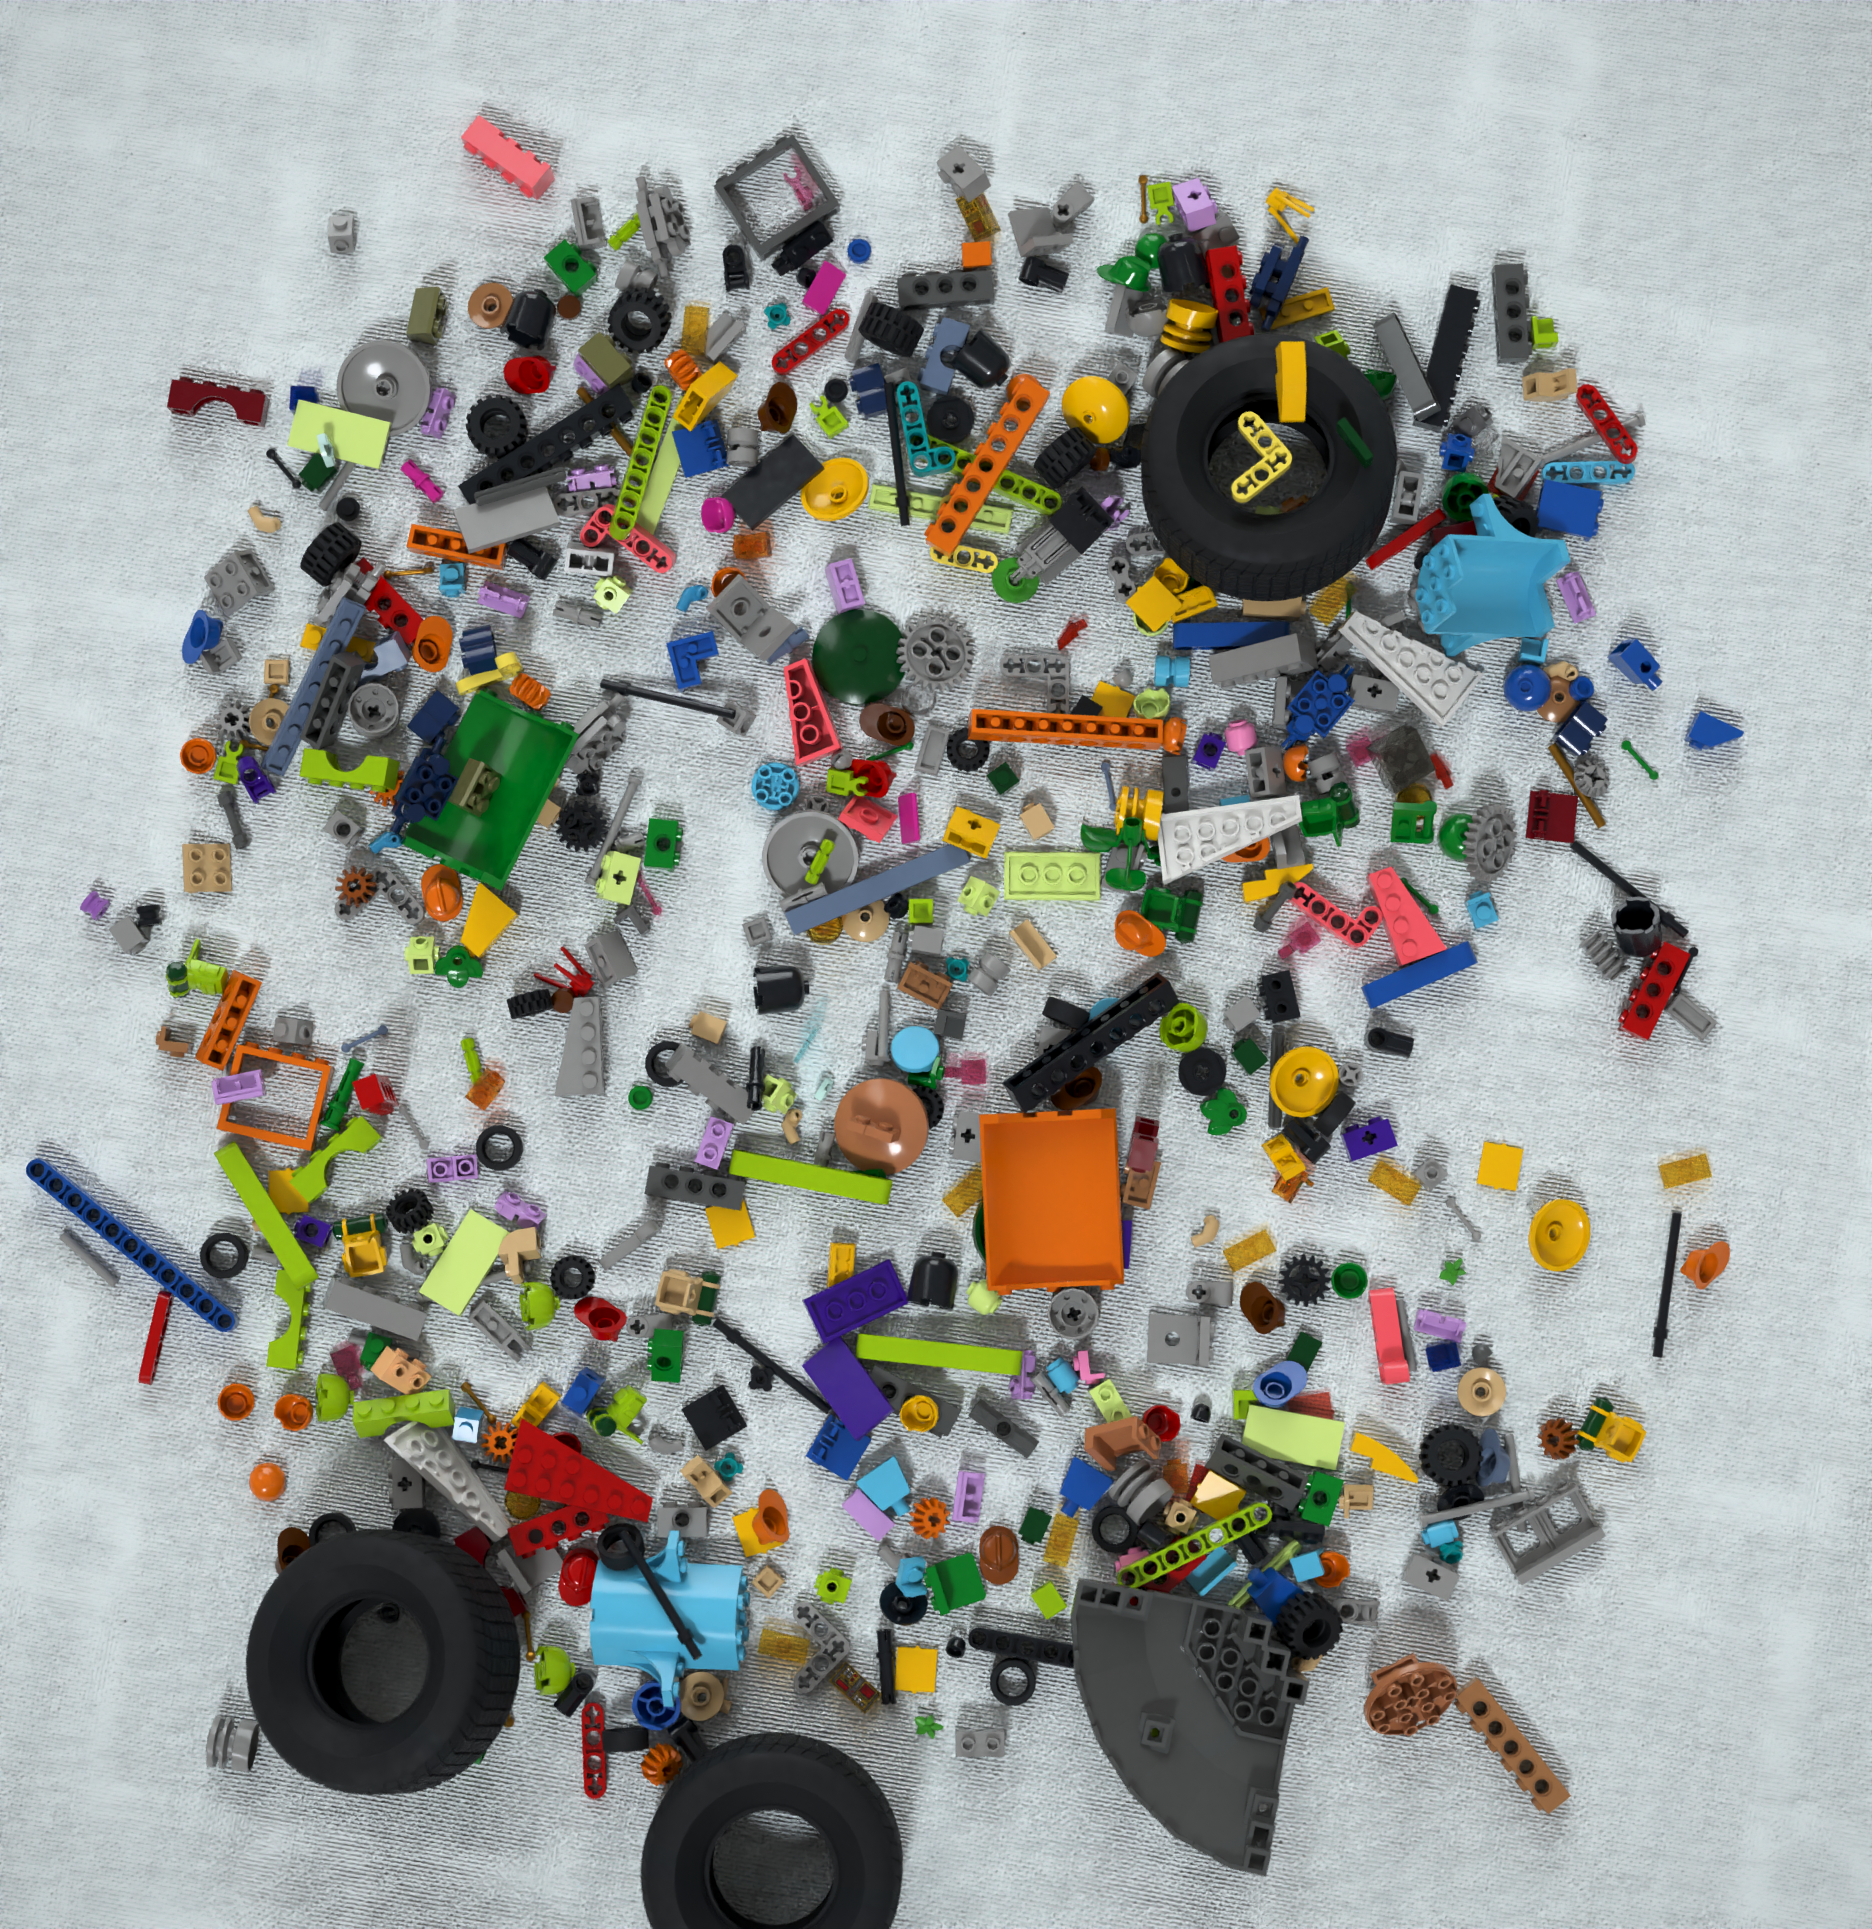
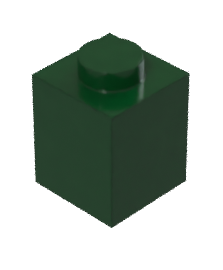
(316, 474)
(1002, 780)
(1248, 1056)
(1034, 1525)

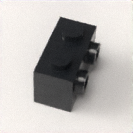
(1278, 997)

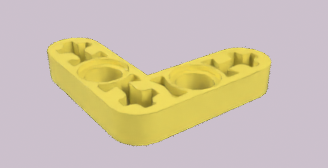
(1268, 454)
(944, 560)
(508, 667)

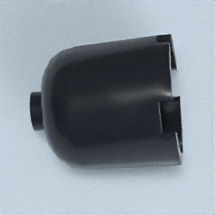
(1181, 263)
(529, 319)
(982, 361)
(1637, 927)
(779, 989)
(933, 1281)

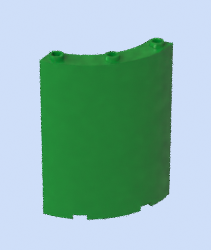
(528, 757)

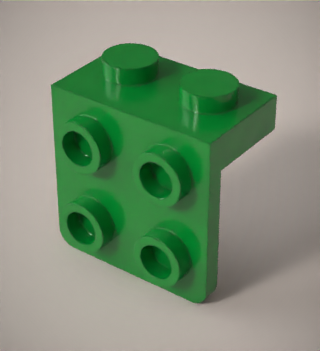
(954, 1583)

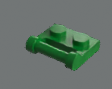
(1404, 822)

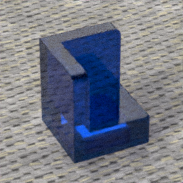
(304, 393)
(1443, 1356)

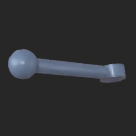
(1105, 767)
(383, 1030)

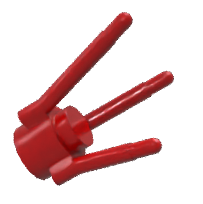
(580, 984)

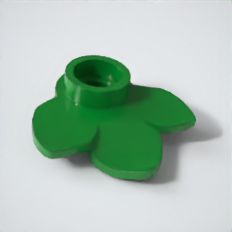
(458, 970)
(1220, 1111)

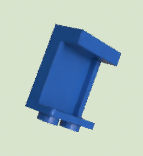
(1569, 509)

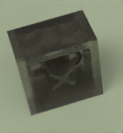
(1400, 758)

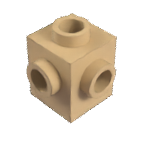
(1170, 1512)

